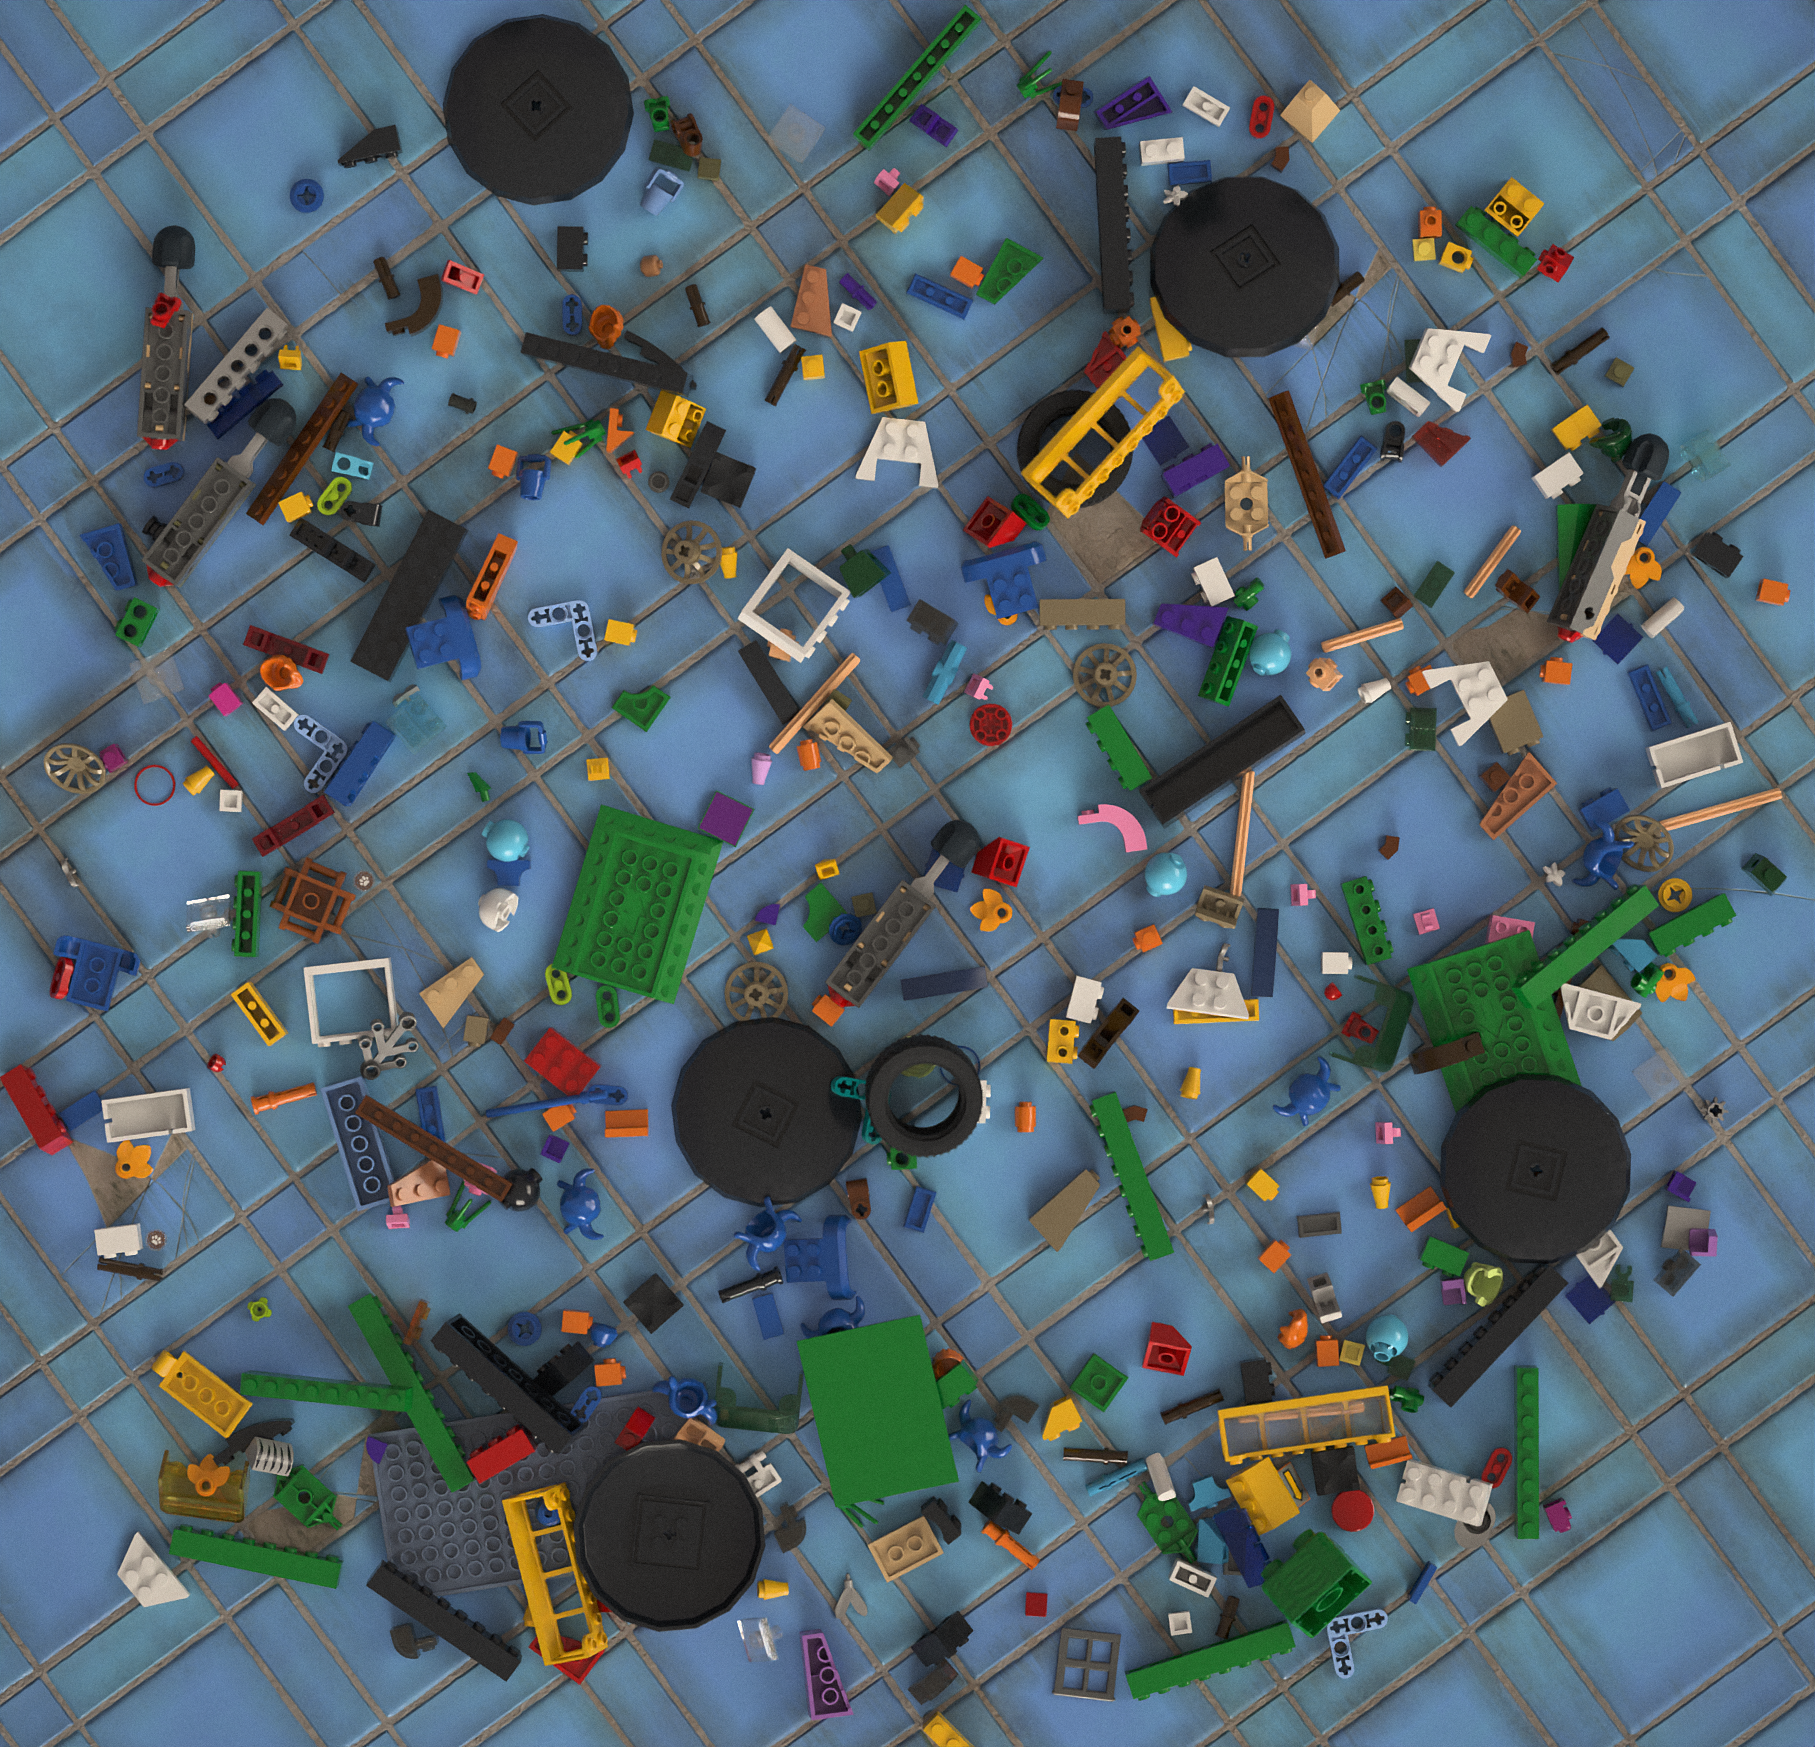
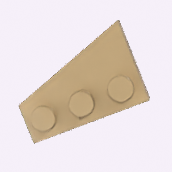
(450, 991)

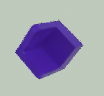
(555, 1148)
(1680, 1185)

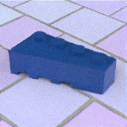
(360, 764)

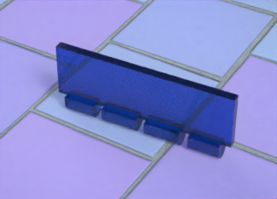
(250, 399)
(1241, 1543)

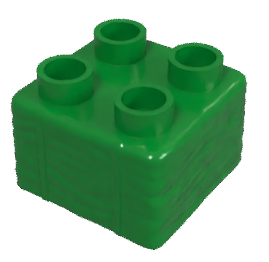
(1314, 1582)

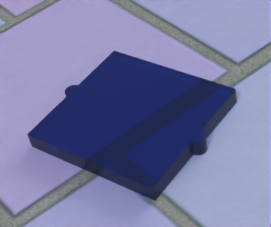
(1165, 441)
(1617, 639)
(950, 876)
(1589, 1299)

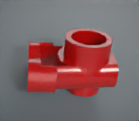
(164, 309)
(1355, 1027)

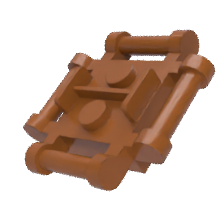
(312, 900)

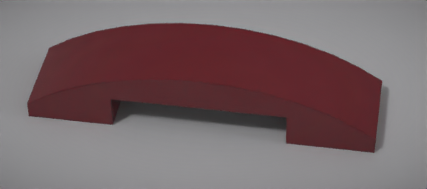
(278, 645)
(293, 826)

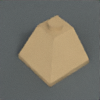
(1310, 111)

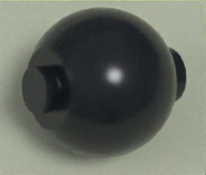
(524, 1191)

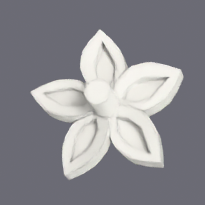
(1175, 195)
(1554, 874)

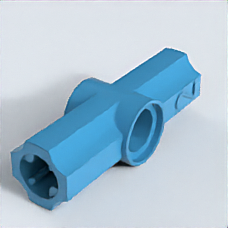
(944, 672)

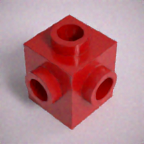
(1554, 262)

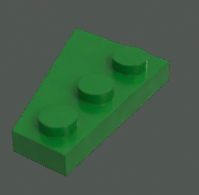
(1007, 270)

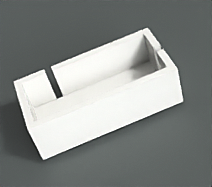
(1694, 755)
(148, 1115)
(1444, 1492)

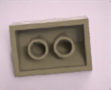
(1602, 982)

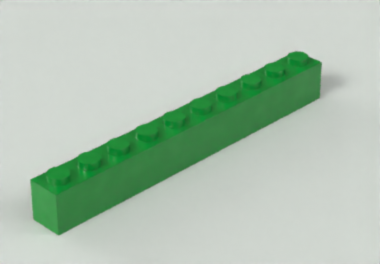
(400, 1372)

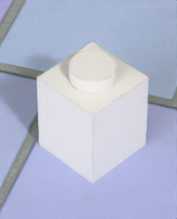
(1335, 963)

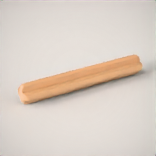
(1492, 561)
(1362, 635)

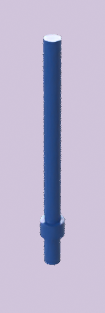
(584, 1097)

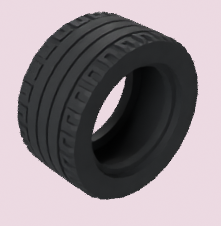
(1062, 405)
(936, 1138)

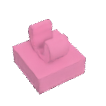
(888, 181)
(977, 687)
(1300, 894)
(1426, 921)
(1385, 1132)
(398, 1219)

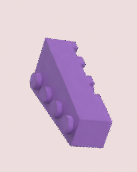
(822, 1682)

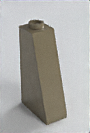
(1064, 1209)

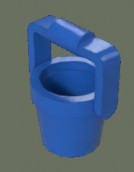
(531, 480)
(519, 737)

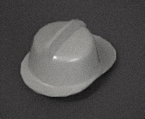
(1474, 1536)

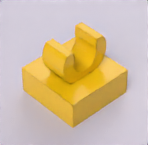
(290, 358)
(598, 769)

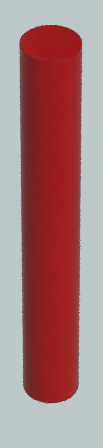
(214, 762)

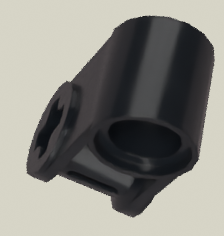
(1392, 443)
(365, 514)

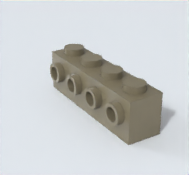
(1082, 612)

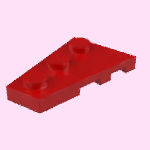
(576, 1669)

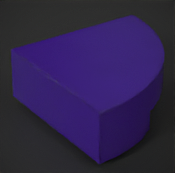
(768, 914)
(375, 1448)

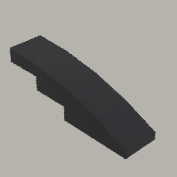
(654, 354)
(332, 550)
(769, 681)

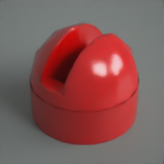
(1332, 992)
(216, 1062)

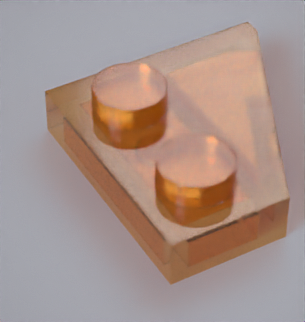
(415, 1331)

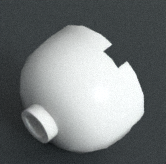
(496, 907)

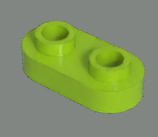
(333, 495)
(557, 984)

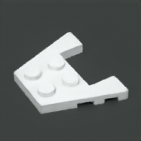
(1438, 356)
(902, 442)
(1477, 690)

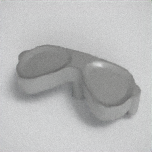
(411, 689)
(68, 873)
(1221, 957)
(1210, 1208)

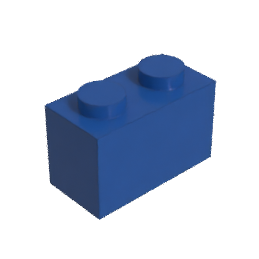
(1605, 808)

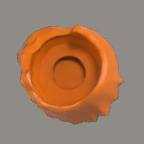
(606, 325)
(280, 673)
(1296, 1331)
(945, 1361)

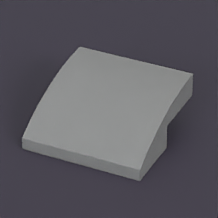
(1677, 1225)

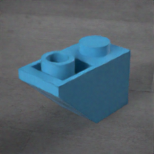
(1634, 952)
(1211, 1544)

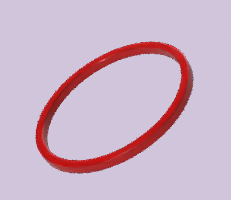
(135, 785)

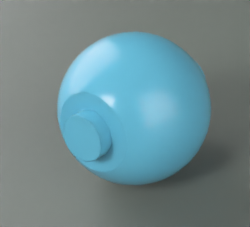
(1270, 653)
(506, 840)
(1165, 874)
(1386, 1337)

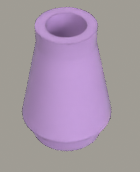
(760, 767)

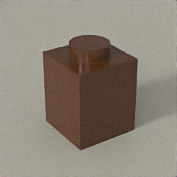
(1494, 776)

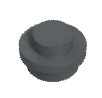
(658, 482)

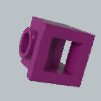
(113, 757)
(1558, 1515)

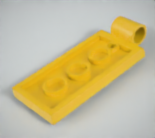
(201, 1391)

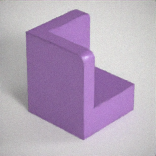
(1702, 1242)
(1453, 1291)

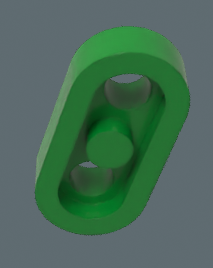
(1030, 511)
(607, 1006)

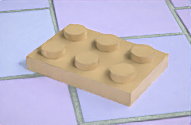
(905, 1548)

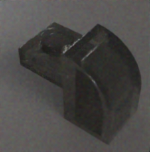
(1017, 1405)
(793, 1533)
(407, 1644)
(933, 1682)

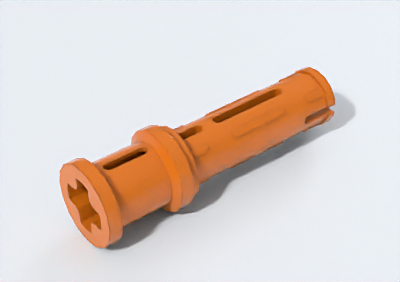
(273, 1099)
(1002, 1537)

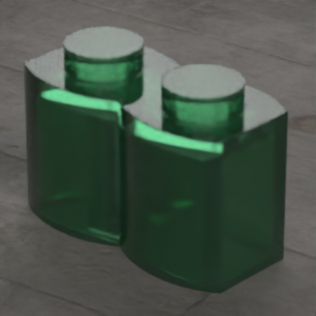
(1421, 729)

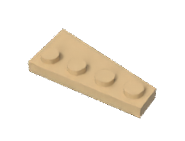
(841, 729)

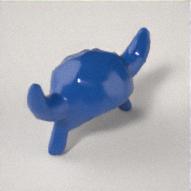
(374, 407)
(1603, 857)
(1309, 1093)
(580, 1205)
(766, 1231)
(837, 1320)
(688, 1398)
(979, 1436)

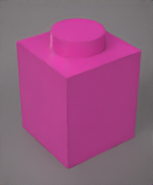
(225, 698)

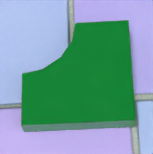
(643, 707)
(822, 911)

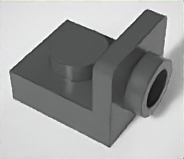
(904, 751)

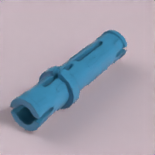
(1677, 697)
(1120, 1475)

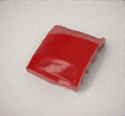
(1168, 525)

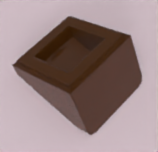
(1396, 603)

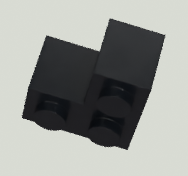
(563, 1368)
(1000, 1507)
(942, 1640)

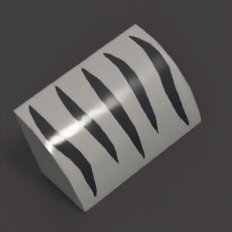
(270, 1456)

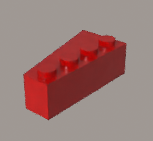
(36, 1110)

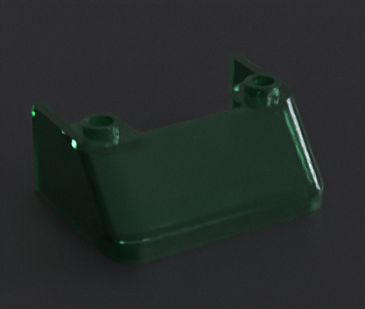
(1394, 1024)
(782, 1421)

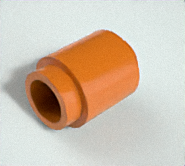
(809, 754)
(1025, 1117)

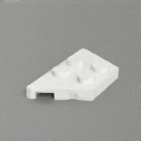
(1209, 994)
(1596, 1012)
(1601, 1257)
(149, 1575)

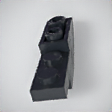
(698, 464)
(243, 1437)

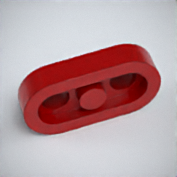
(1260, 117)
(63, 971)
(1497, 1467)

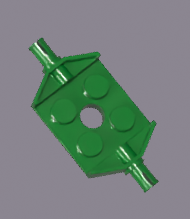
(321, 1502)
(1169, 1539)

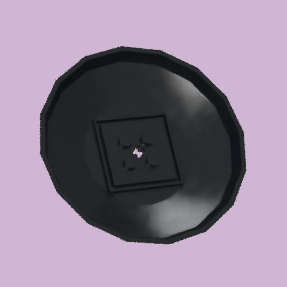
(548, 151)
(1244, 305)
(758, 1068)
(1528, 1124)
(676, 1579)

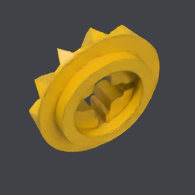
(1684, 897)

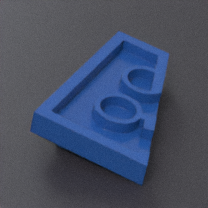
(112, 553)

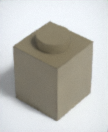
(476, 1030)

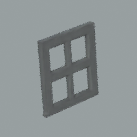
(1087, 1664)

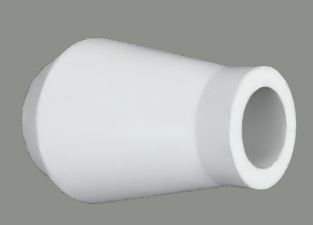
(1372, 690)

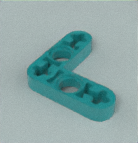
(846, 1092)

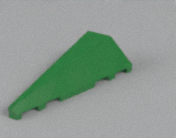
(1571, 526)

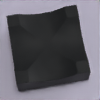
(728, 480)
(653, 1303)
(1335, 1470)
(937, 1512)

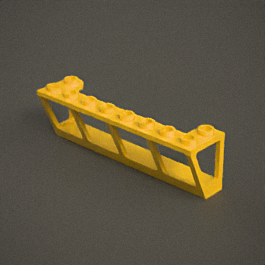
(1086, 418)
(534, 1577)

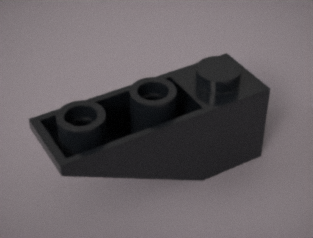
(377, 144)

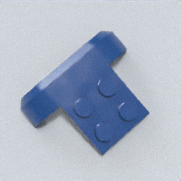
(1007, 577)
(446, 639)
(95, 970)
(822, 1258)

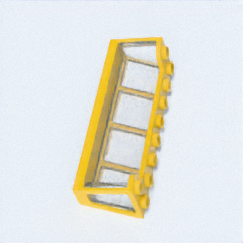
(1306, 1424)

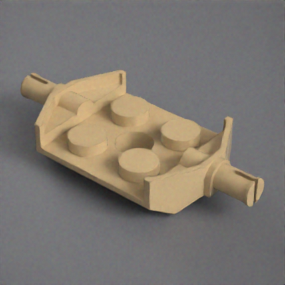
(1251, 486)

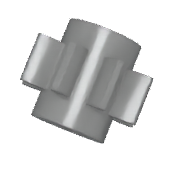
(1717, 1114)

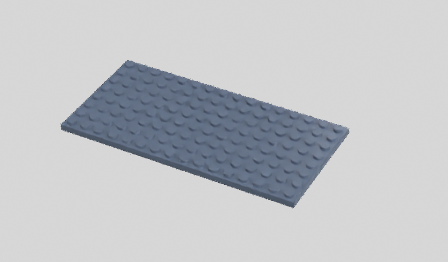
(463, 1536)

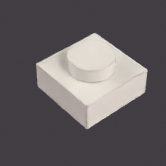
(847, 317)
(231, 800)
(1180, 1623)

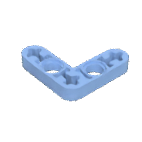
(568, 608)
(327, 746)
(1342, 1636)

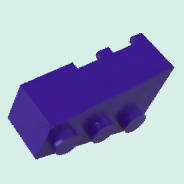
(1133, 105)
(1194, 469)
(1191, 621)

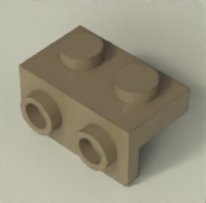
(1219, 907)

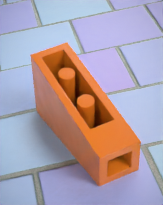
(490, 577)

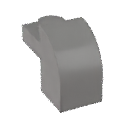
(1324, 1297)

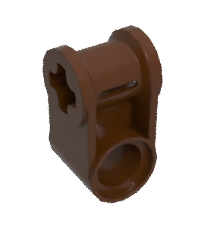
(687, 131)
(858, 1194)

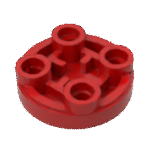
(990, 724)
(1352, 1510)

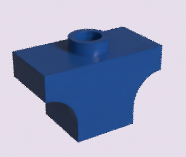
(509, 872)

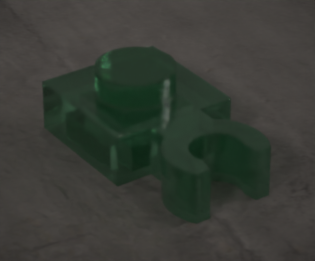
(1622, 1288)

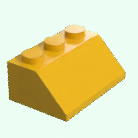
(888, 377)
(1263, 1495)

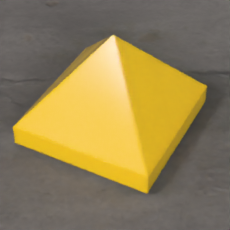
(827, 868)
(760, 941)

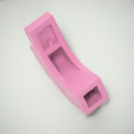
(1128, 825)

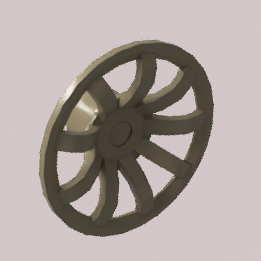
(690, 552)
(1104, 675)
(77, 763)
(1647, 839)
(756, 992)

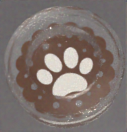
(363, 880)
(156, 1240)

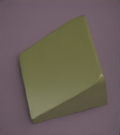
(709, 169)
(842, 700)

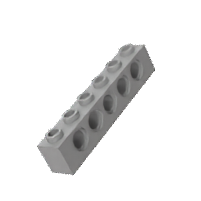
(266, 321)

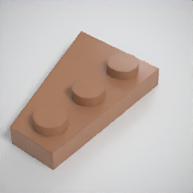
(812, 303)
(421, 1184)

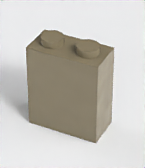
(1515, 724)

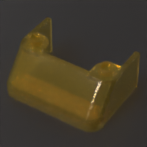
(180, 1497)

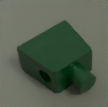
(861, 570)
(1764, 873)

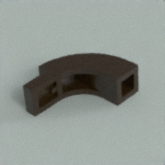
(427, 312)
(1108, 1033)
(1446, 1054)

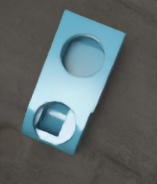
(352, 466)

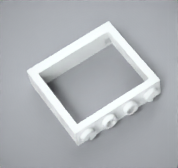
(771, 633)
(346, 1038)

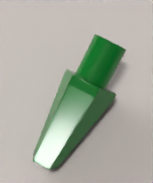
(480, 786)

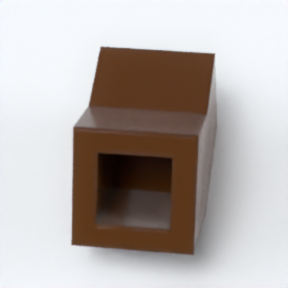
(1281, 158)
(1518, 355)
(1390, 846)
(502, 1031)
(1135, 1113)

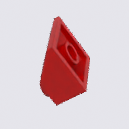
(994, 524)
(1001, 861)
(1166, 1350)

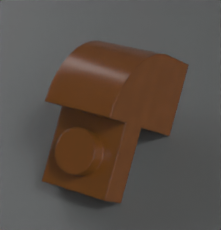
(1069, 105)
(1516, 591)

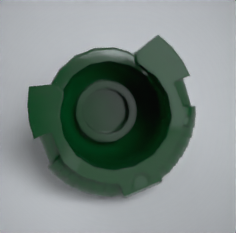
(1617, 443)

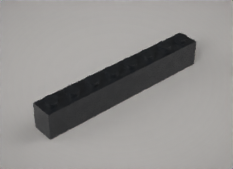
(606, 364)
(444, 1620)

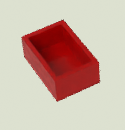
(562, 1063)
(501, 1452)

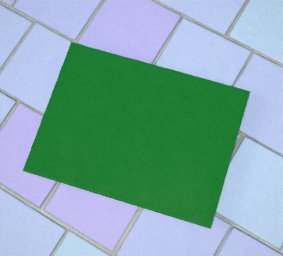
(637, 904)
(1474, 995)
(877, 1410)

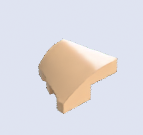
(700, 1434)

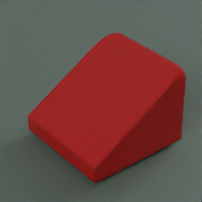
(1036, 1604)

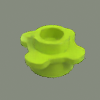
(253, 1307)

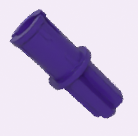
(858, 292)

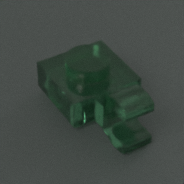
(1399, 1366)

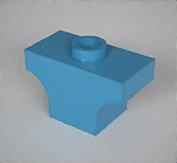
(1207, 1493)

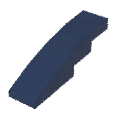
(1265, 952)
(944, 983)

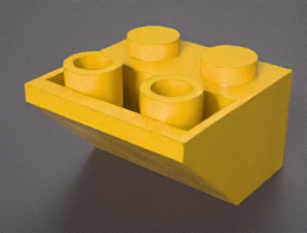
(1514, 207)
(900, 208)
(675, 419)
(1060, 1416)

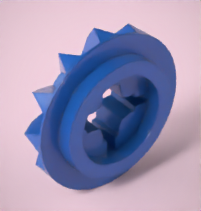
(299, 189)
(849, 936)
(526, 1338)

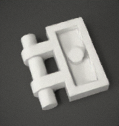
(764, 1478)

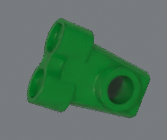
(658, 110)
(1372, 392)
(1246, 596)
(1646, 982)
(1409, 1398)

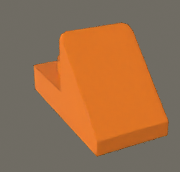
(616, 437)

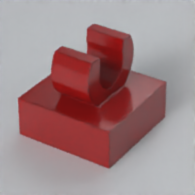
(629, 462)

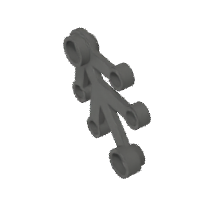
(387, 1048)

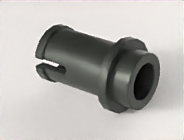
(462, 403)

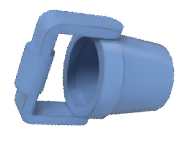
(656, 196)

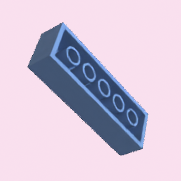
(359, 1143)

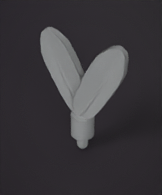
(850, 1595)

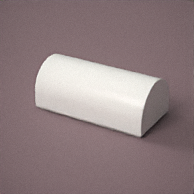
(775, 329)
(1407, 397)
(1662, 617)
(1160, 1477)

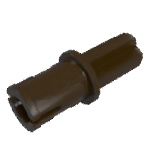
(386, 278)
(1345, 288)
(697, 305)
(337, 430)
(1227, 1617)

